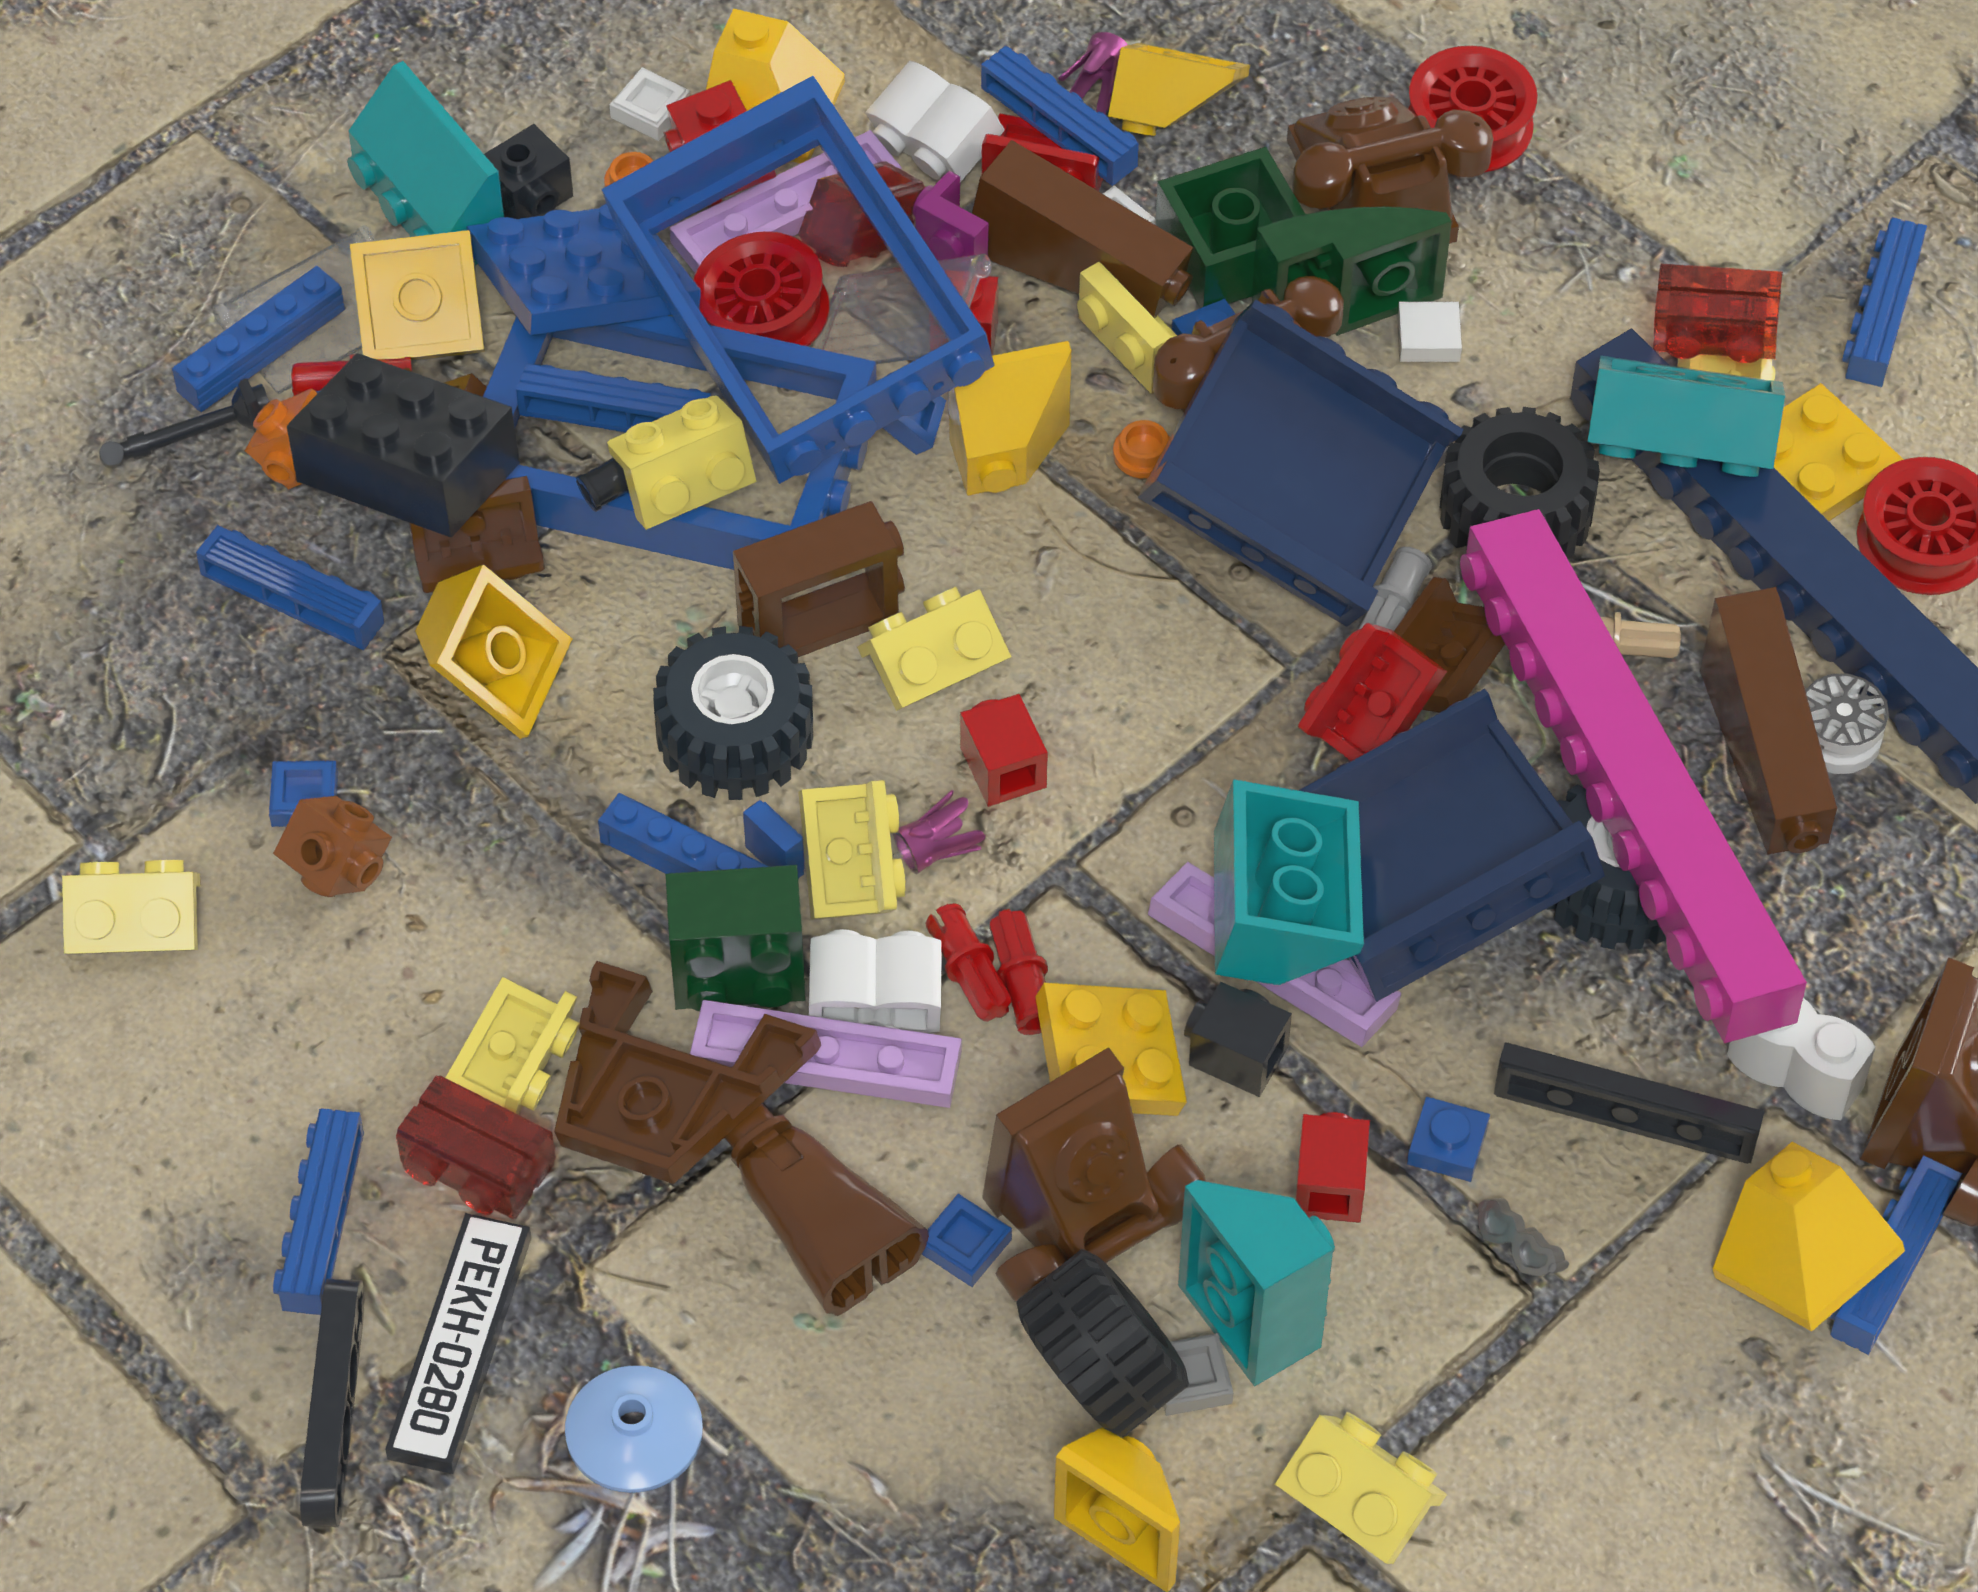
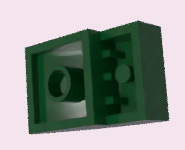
(1364, 251)

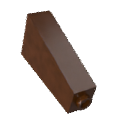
(1060, 226)
(1768, 721)

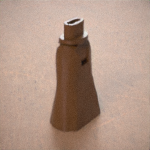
(823, 1211)

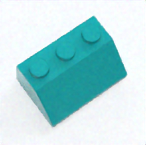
(421, 160)
(1686, 415)
(1285, 883)
(1255, 1274)

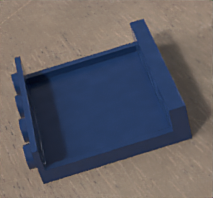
(1299, 461)
(1453, 843)

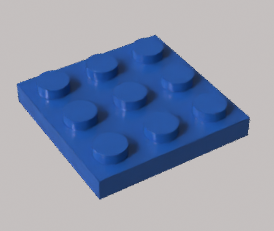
(569, 270)

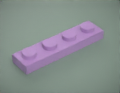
(767, 207)
(1329, 994)
(851, 1054)

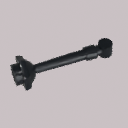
(244, 408)

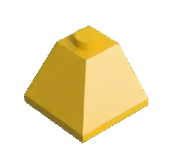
(767, 58)
(1165, 85)
(1010, 417)
(492, 646)
(1804, 1238)
(1119, 1502)

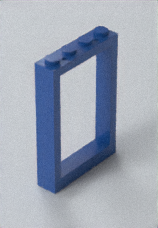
(737, 156)
(704, 532)

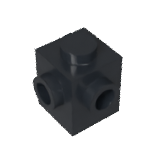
(531, 174)
(1238, 1037)

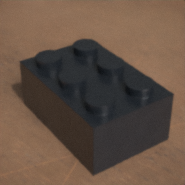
(403, 444)

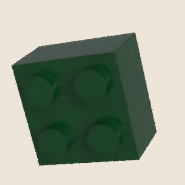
(1219, 216)
(736, 936)

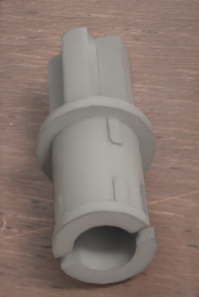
(1398, 588)

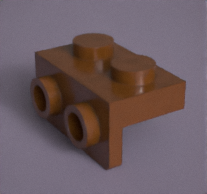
(497, 535)
(1454, 638)

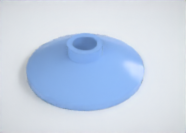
(638, 1454)

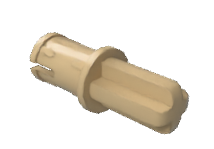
(1644, 637)

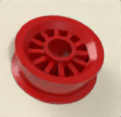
(1484, 84)
(764, 288)
(1922, 525)

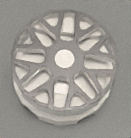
(1837, 704)

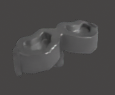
(1529, 1247)

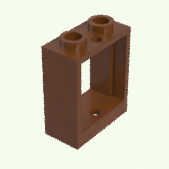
(814, 556)

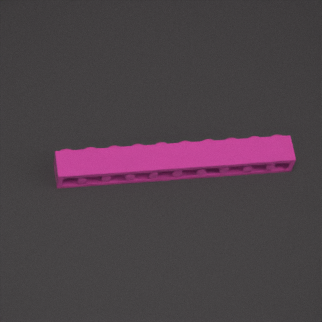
(1633, 778)

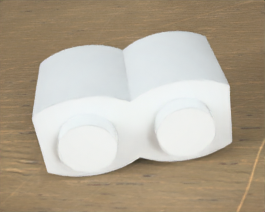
(932, 121)
(877, 980)
(1815, 1060)

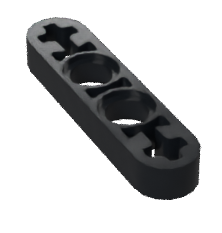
(332, 1403)

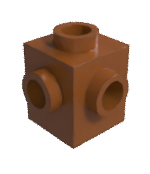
(333, 846)

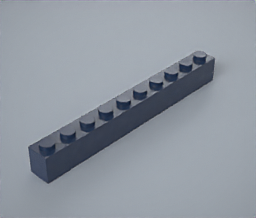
(1822, 587)

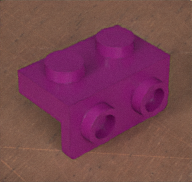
(947, 226)

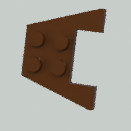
(658, 1104)

